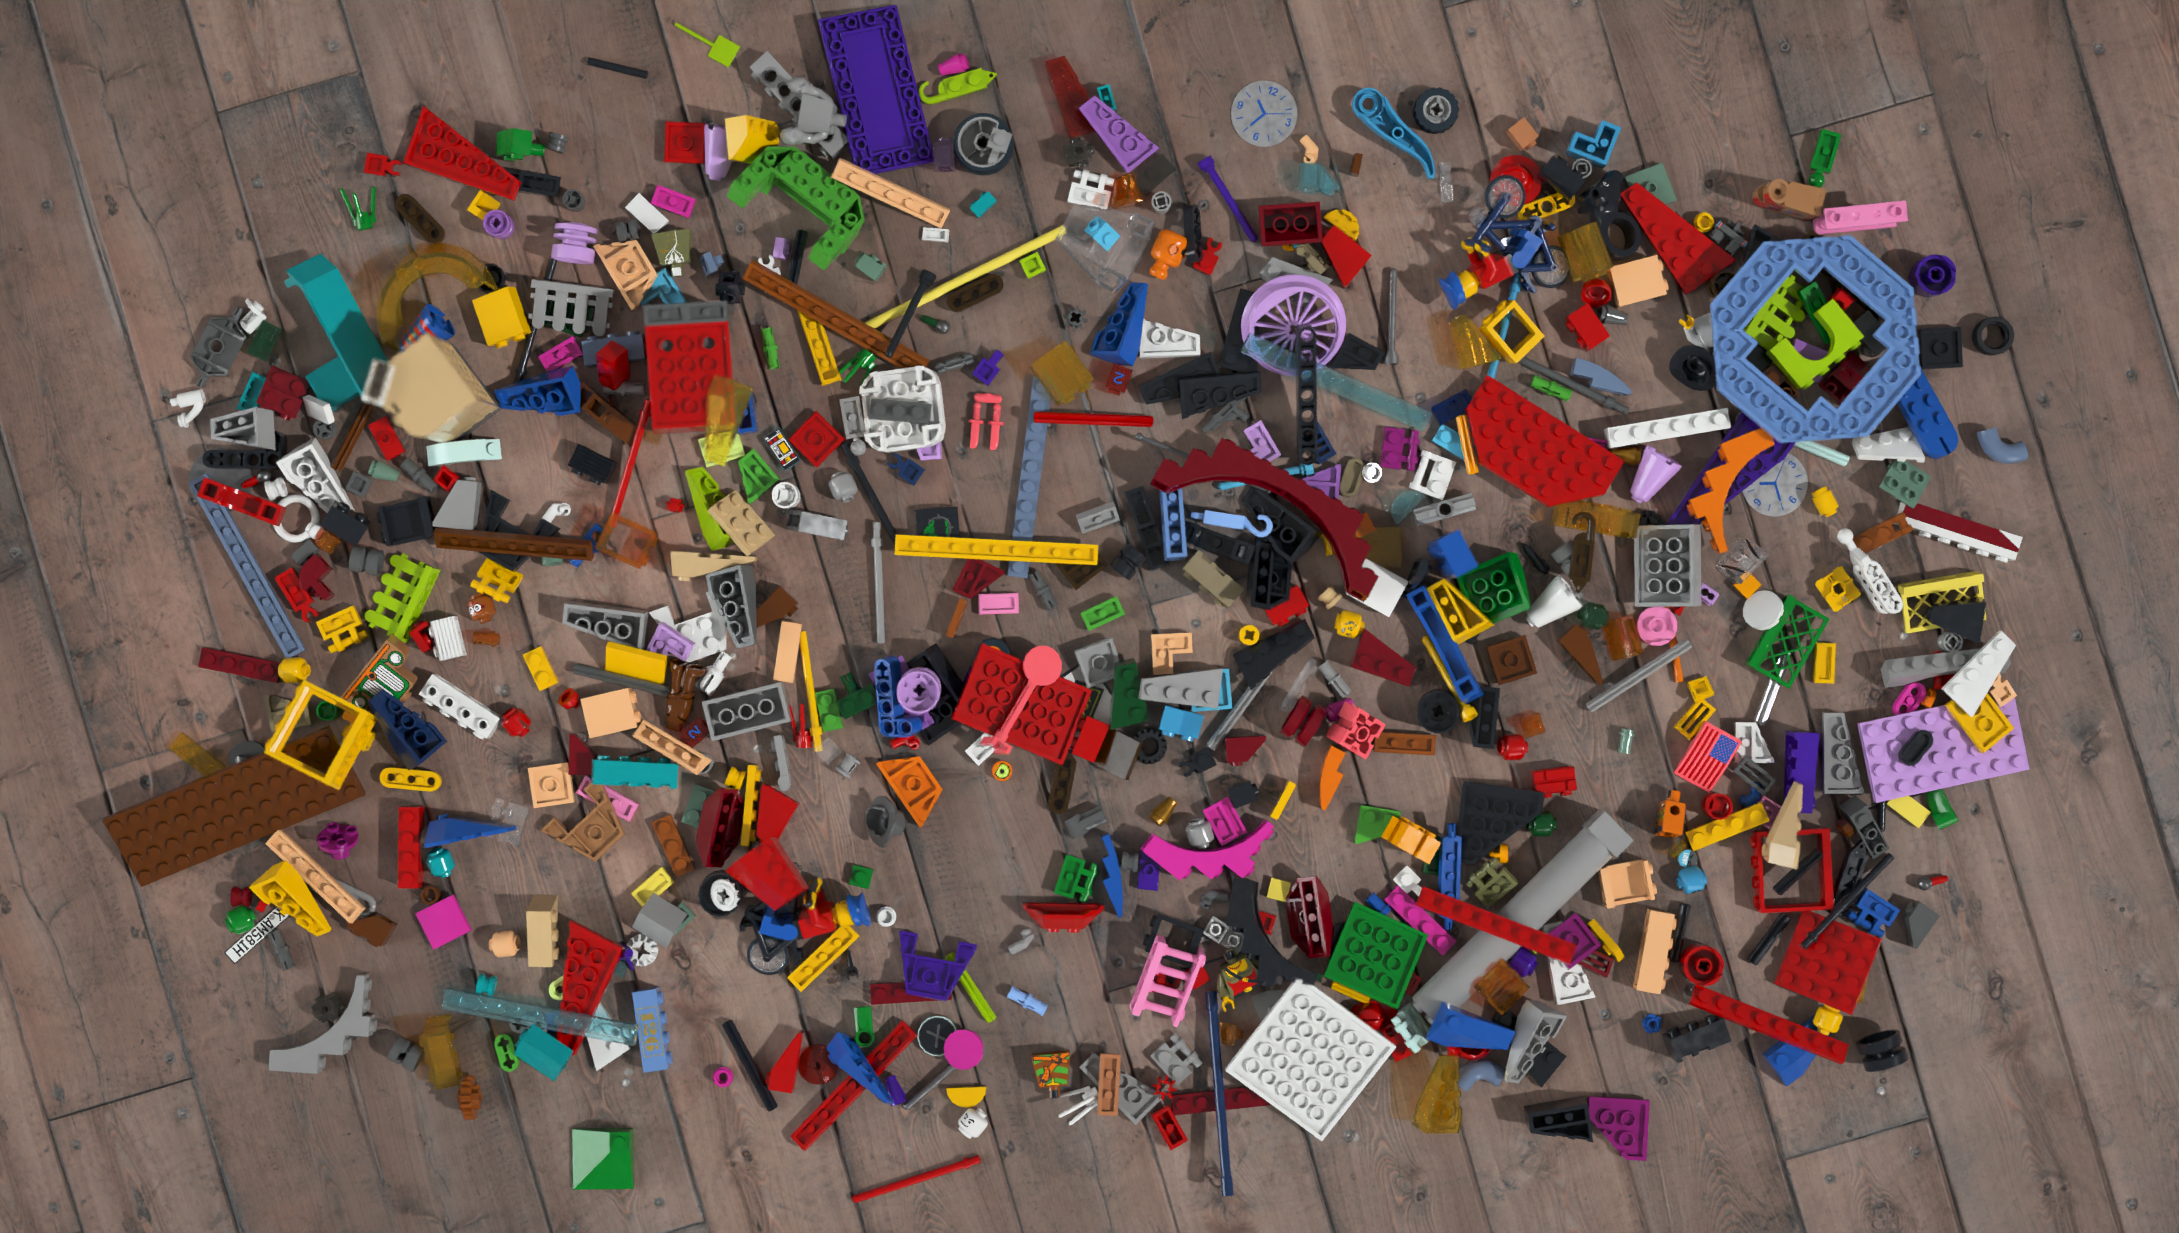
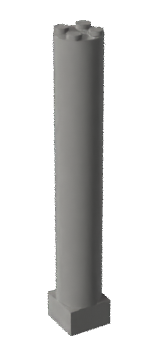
(1531, 906)

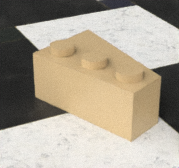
(542, 930)

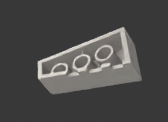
(608, 622)

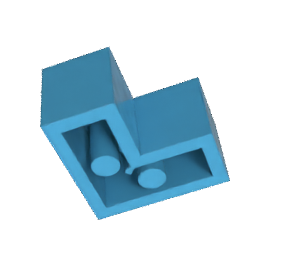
(1595, 149)
(1180, 722)

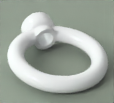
(312, 530)

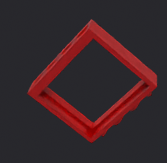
(1825, 874)

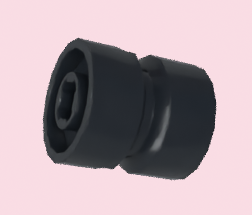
(1128, 561)

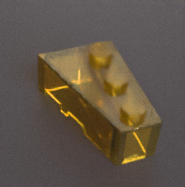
(440, 1052)

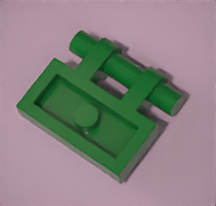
(1070, 876)

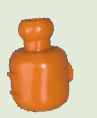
(1167, 251)

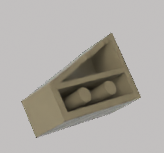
(1212, 579)

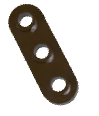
(412, 215)
(965, 293)
(1062, 793)

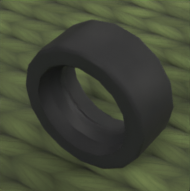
(1977, 336)

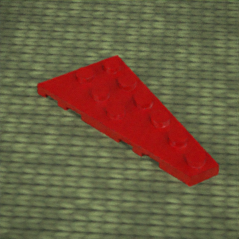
(447, 153)
(1681, 247)

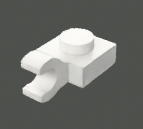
(1408, 881)

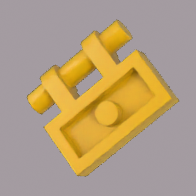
(498, 575)
(339, 623)

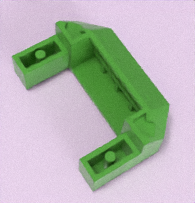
(810, 187)

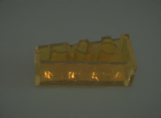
(1608, 521)

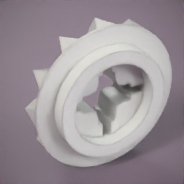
(720, 899)
(650, 946)

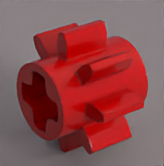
(1159, 1085)

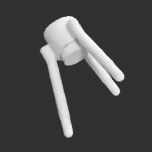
(1090, 1100)

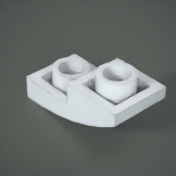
(1223, 935)

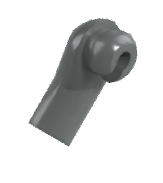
(1211, 896)

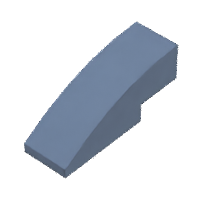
(1599, 377)

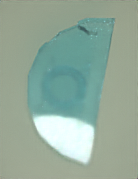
(1404, 504)

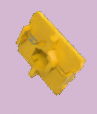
(1835, 600)

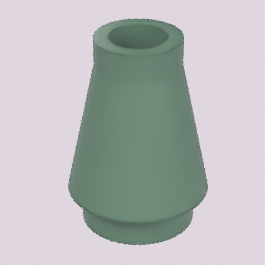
(383, 471)

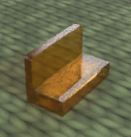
(1622, 638)

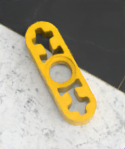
(1530, 206)

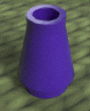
(894, 1090)

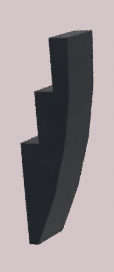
(537, 183)
(1146, 528)

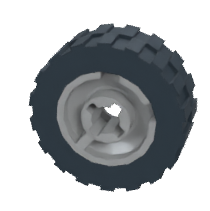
(1426, 117)

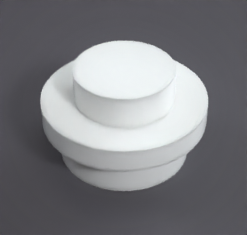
(1371, 472)
(886, 916)

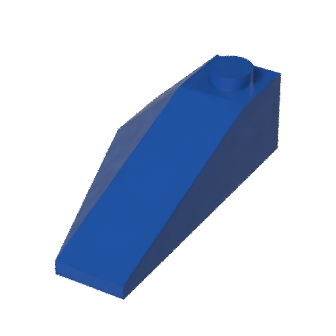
(1122, 334)
(549, 392)
(456, 828)
(1464, 1029)
(1790, 1061)

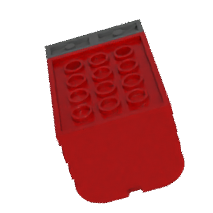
(683, 354)

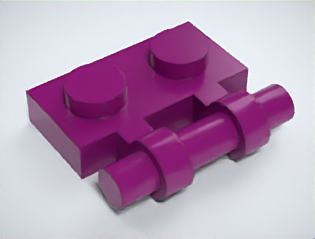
(1393, 448)

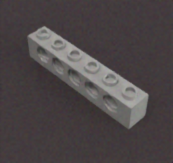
(767, 64)

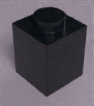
(1243, 793)

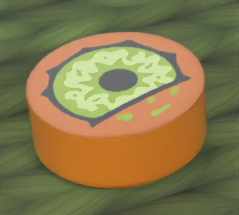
(1002, 770)

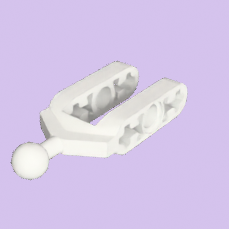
(1862, 563)

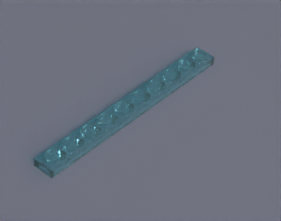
(1339, 383)
(541, 1016)

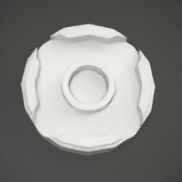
(1763, 610)

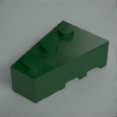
(1125, 705)

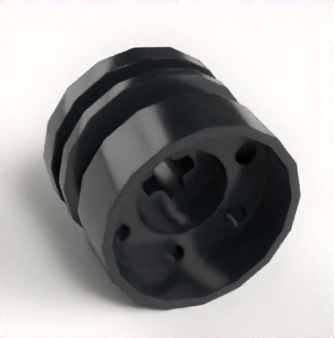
(1441, 722)
(705, 896)

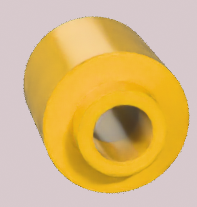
(1825, 501)

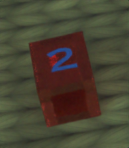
(1118, 379)
(695, 732)

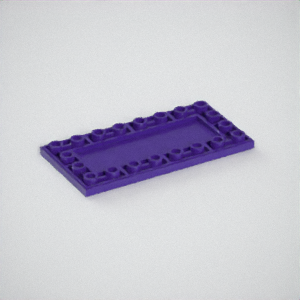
(876, 90)

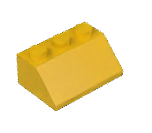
(749, 137)

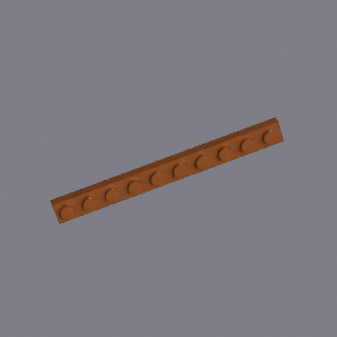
(830, 316)

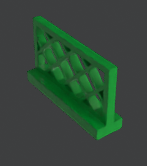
(1769, 636)

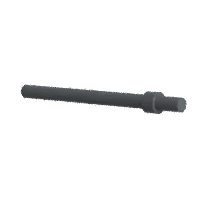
(1607, 401)

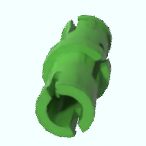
(769, 348)
(1551, 388)

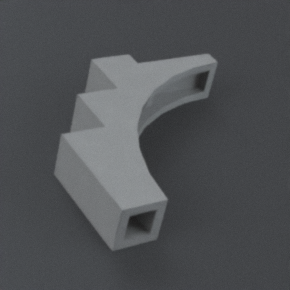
(353, 1022)

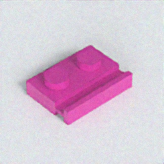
(1224, 821)

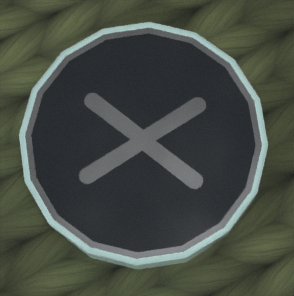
(934, 1033)

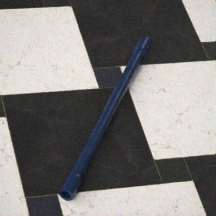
(1212, 1009)

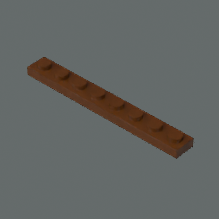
(513, 544)

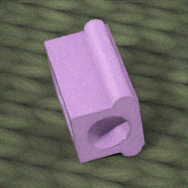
(781, 248)
(1709, 602)

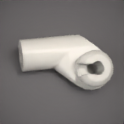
(557, 509)

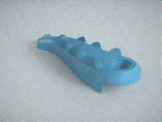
(1389, 126)

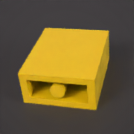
(501, 317)

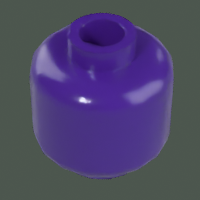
(1523, 962)

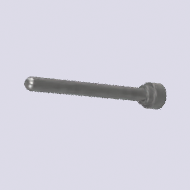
(1391, 356)
(928, 1087)

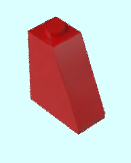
(1343, 254)
(774, 812)

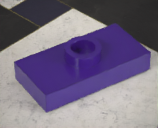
(1148, 873)

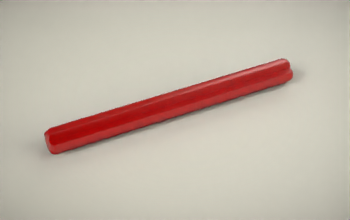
(1093, 419)

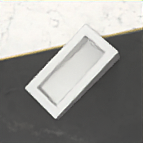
(935, 234)

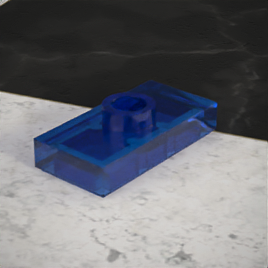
(1451, 407)

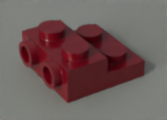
(282, 392)

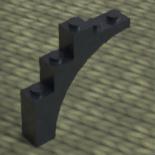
(1244, 915)

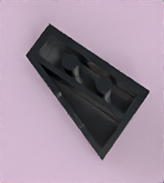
(1696, 1037)
(1560, 1118)

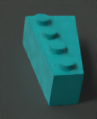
(634, 772)

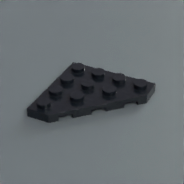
(1492, 815)

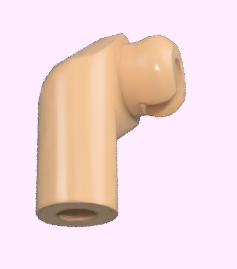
(1311, 150)

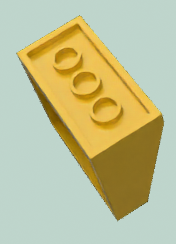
(347, 753)

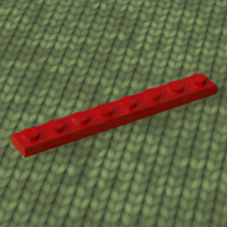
(1496, 925)
(1769, 1024)
(851, 1089)

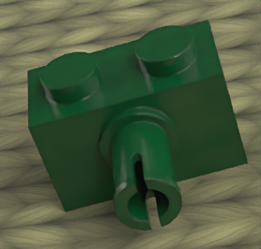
(857, 697)

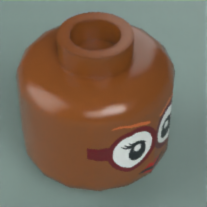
(481, 608)

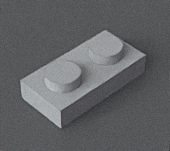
(1097, 517)

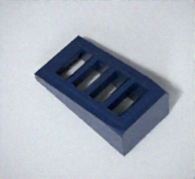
(1331, 453)

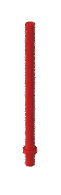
(644, 414)
(965, 1163)

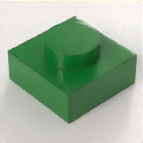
(861, 876)

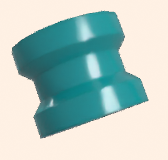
(486, 984)

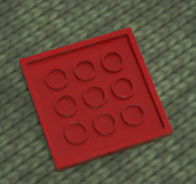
(1831, 968)

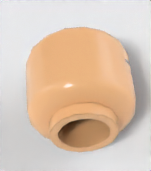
(505, 943)

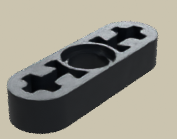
(1192, 233)

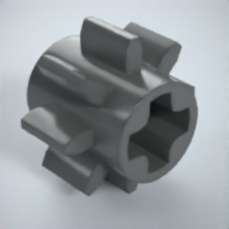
(1074, 324)

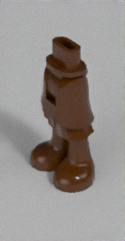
(679, 702)

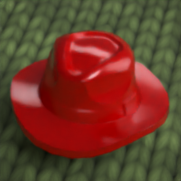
(1524, 170)

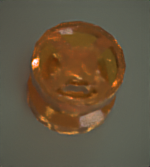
(328, 541)

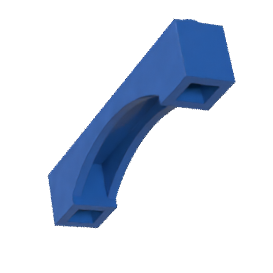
(1449, 651)

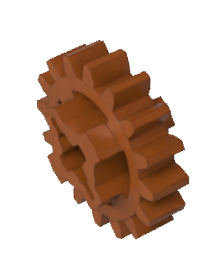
(469, 1097)

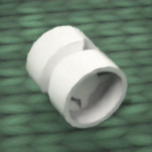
(786, 495)

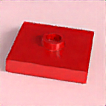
(684, 143)
(816, 439)

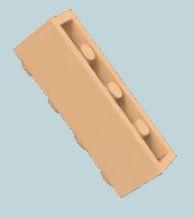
(1654, 950)

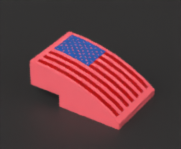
(1707, 756)

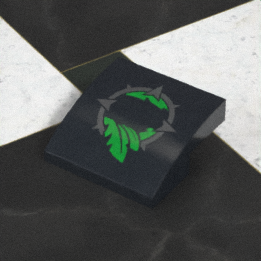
(937, 522)

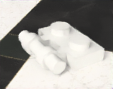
(1090, 195)

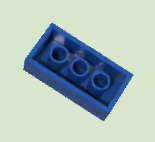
(1452, 555)

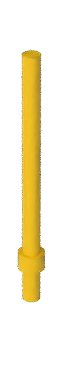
(815, 730)

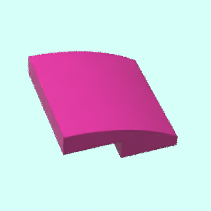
(443, 921)

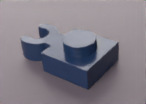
(909, 470)

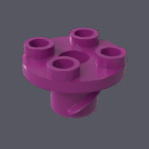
(338, 839)

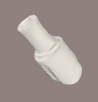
(714, 674)

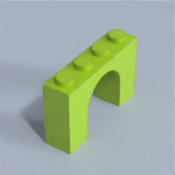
(1842, 336)

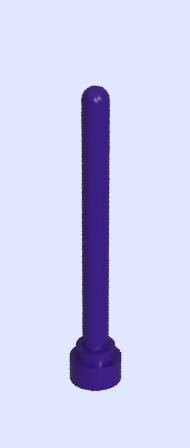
(1208, 166)

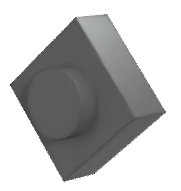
(359, 484)

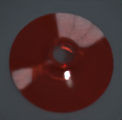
(806, 1067)

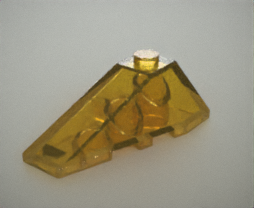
(1439, 1104)

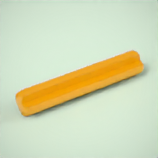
(1467, 444)

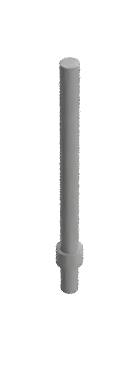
(876, 543)

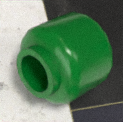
(240, 920)

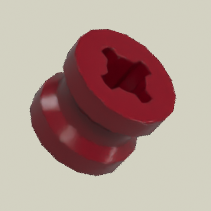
(240, 896)

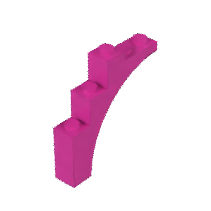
(1236, 856)

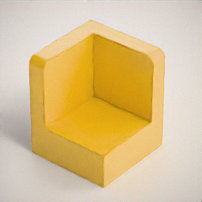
(483, 204)

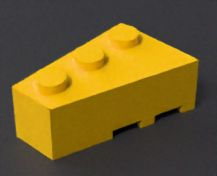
(1457, 612)

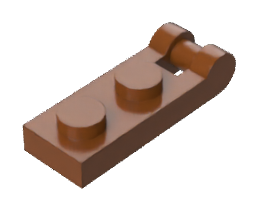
(1882, 533)

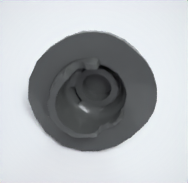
(884, 821)

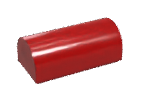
(1168, 1127)

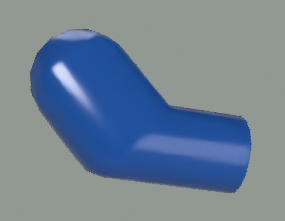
(1752, 798)

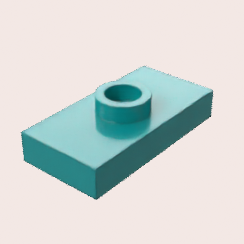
(251, 392)

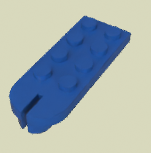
(1928, 419)

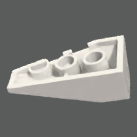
(312, 472)

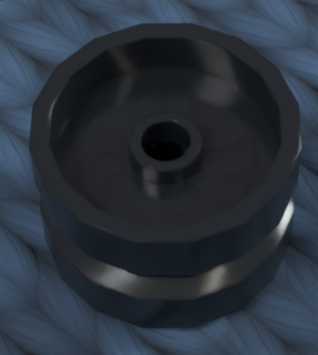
(1882, 1050)

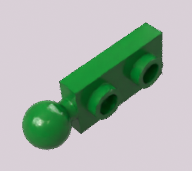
(1823, 156)

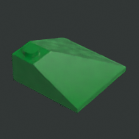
(1497, 587)
(603, 1158)

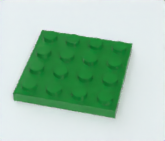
(1375, 955)

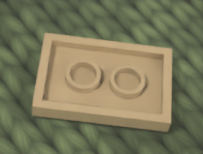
(741, 523)

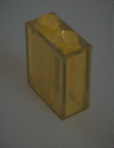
(1585, 253)
(1062, 373)

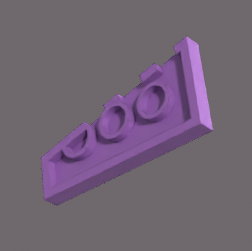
(1118, 135)

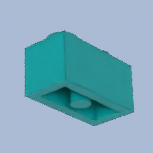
(1107, 97)
(983, 204)

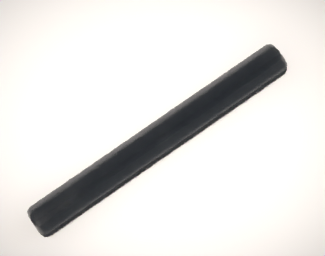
(749, 1065)

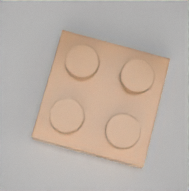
(551, 785)

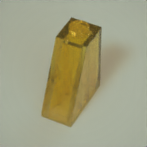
(1471, 344)

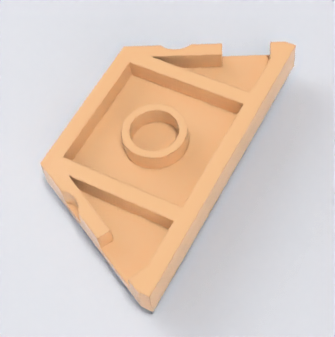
(629, 269)

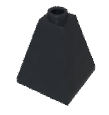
(1960, 617)

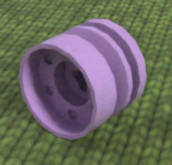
(574, 243)
(911, 698)

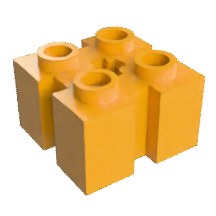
(1411, 838)

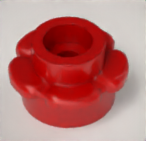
(675, 505)

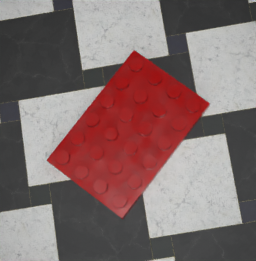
(1047, 718)

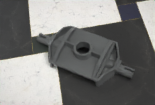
(231, 336)

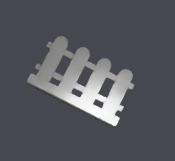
(560, 307)

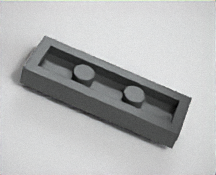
(900, 411)

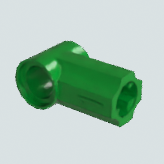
(863, 1023)

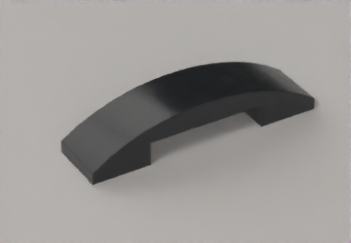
(1219, 543)

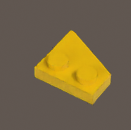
(1608, 944)

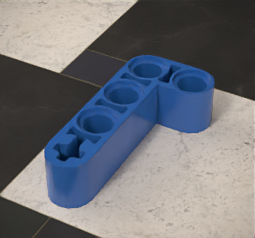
(889, 672)

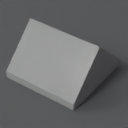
(659, 920)

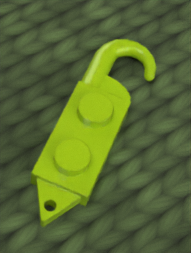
(958, 86)

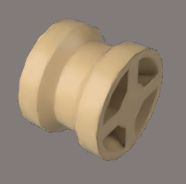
(1329, 597)

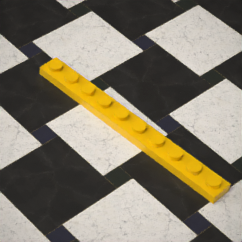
(996, 549)

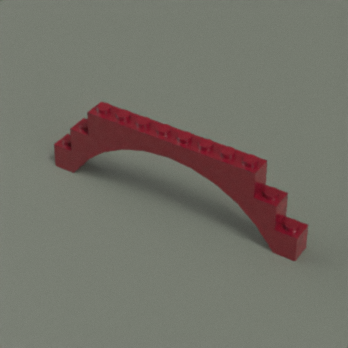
(1329, 514)

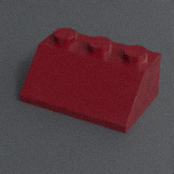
(1290, 224)

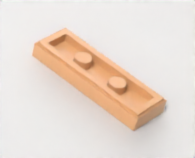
(787, 651)

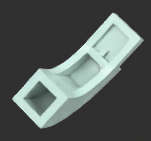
(463, 451)

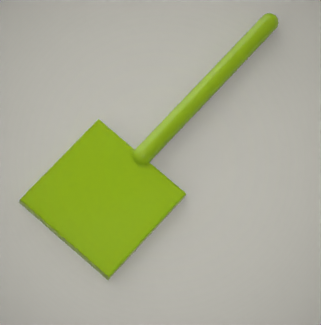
(721, 51)

